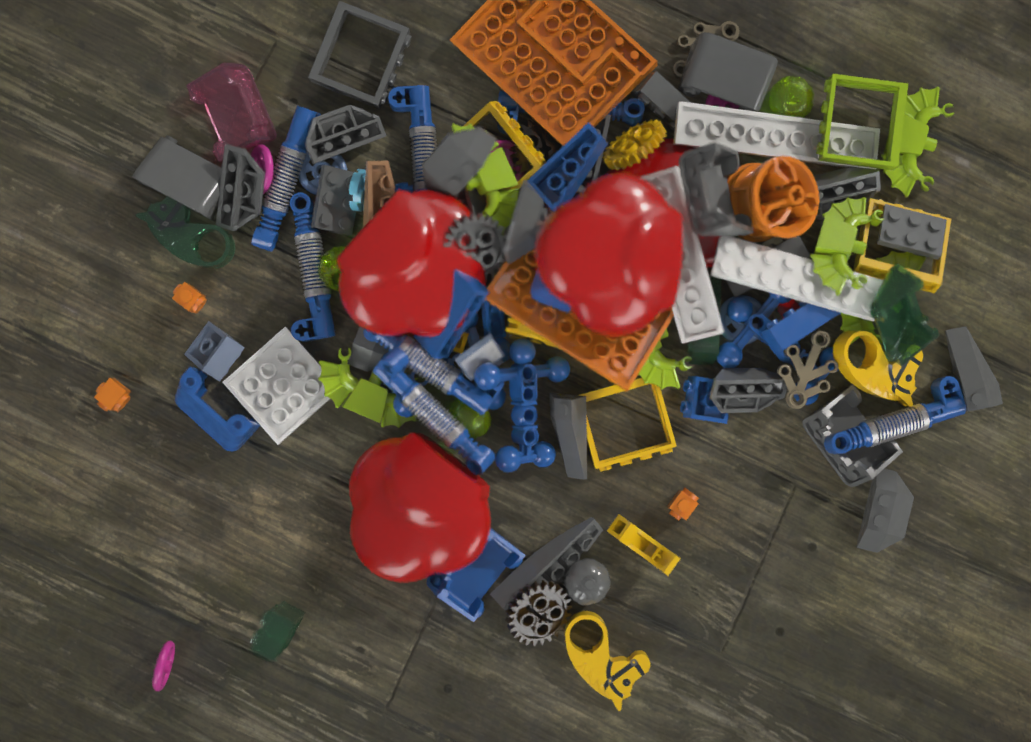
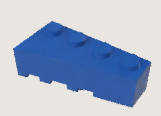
(796, 325)

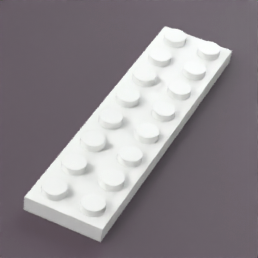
(788, 277)
(695, 302)

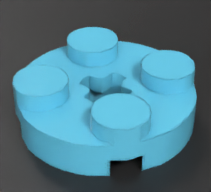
(357, 190)

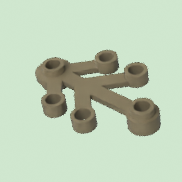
(716, 30)
(806, 372)

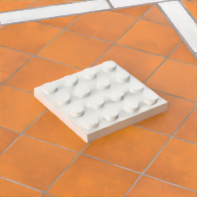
(279, 385)

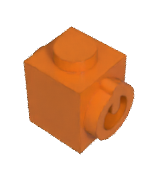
(189, 297)
(112, 395)
(683, 504)

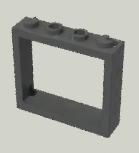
(329, 42)

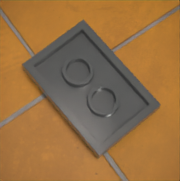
(332, 202)
(912, 231)

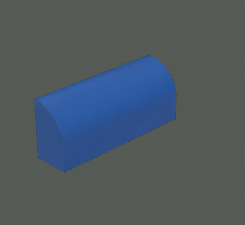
(467, 294)

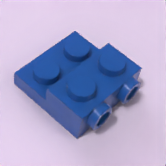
(698, 402)

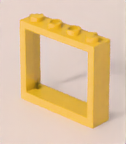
(512, 129)
(879, 269)
(644, 453)

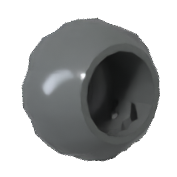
(587, 581)

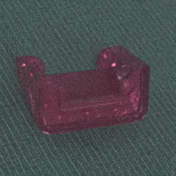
(233, 107)

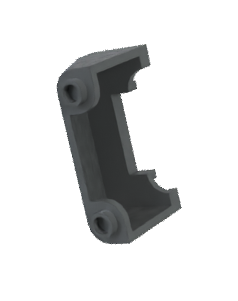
(727, 71)
(181, 176)
(708, 193)
(839, 415)

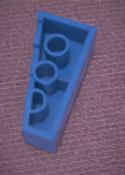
(567, 169)

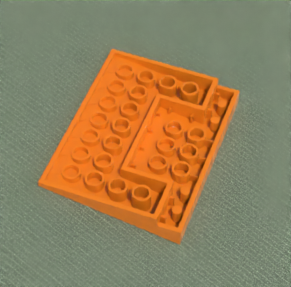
(555, 59)
(612, 357)

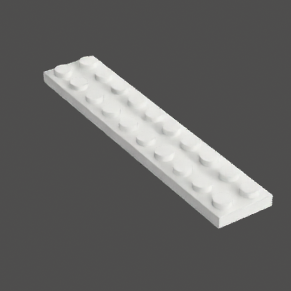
(770, 134)

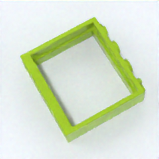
(896, 123)

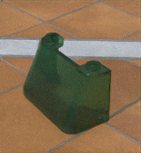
(899, 316)

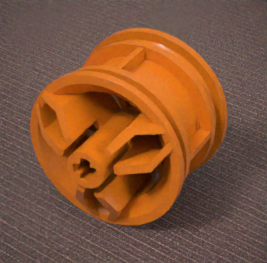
(776, 196)

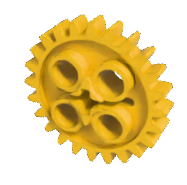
(634, 144)

